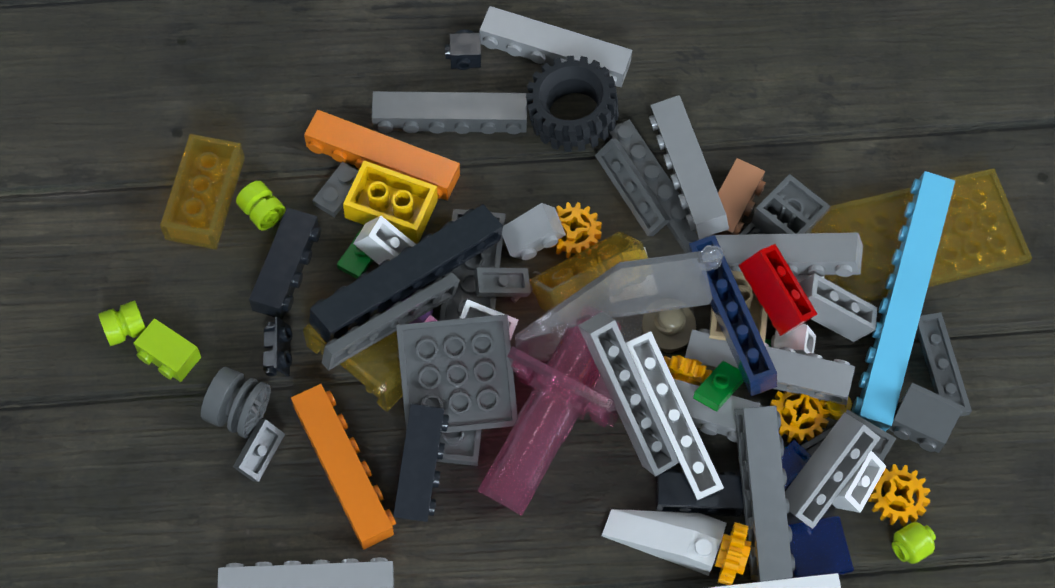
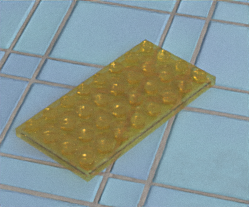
(975, 238)

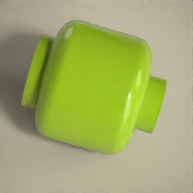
(913, 542)

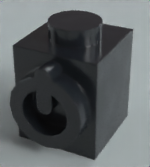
(464, 50)

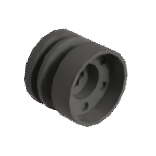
(235, 402)

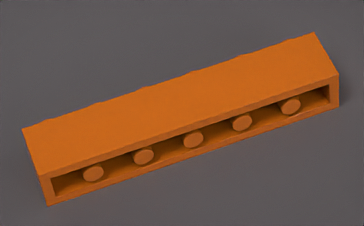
(355, 143)
(343, 467)

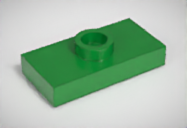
(354, 260)
(719, 386)

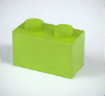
(166, 350)

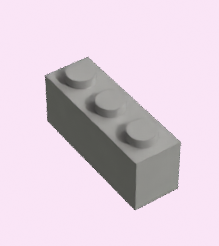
(839, 308)

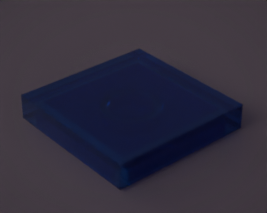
(820, 549)

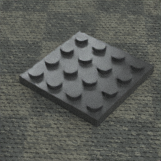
(459, 369)

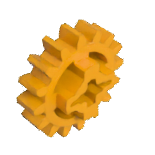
(585, 233)
(687, 369)
(811, 418)
(900, 483)
(733, 554)

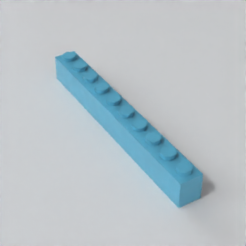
(904, 300)

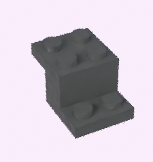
(787, 210)

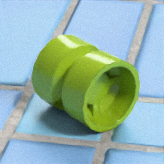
(260, 204)
(122, 323)

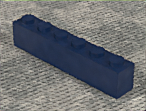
(738, 325)

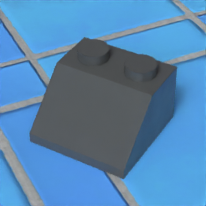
(925, 418)

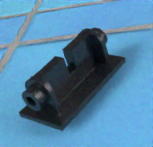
(277, 335)

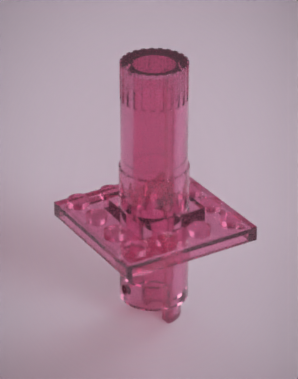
(558, 397)

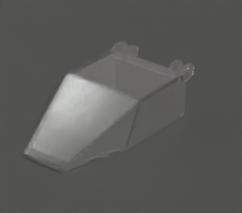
(625, 295)

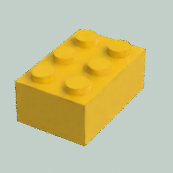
(394, 196)

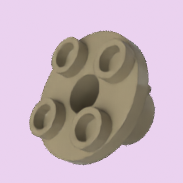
(670, 328)

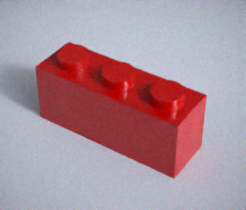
(777, 289)

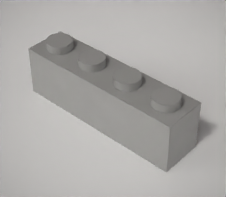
(830, 469)

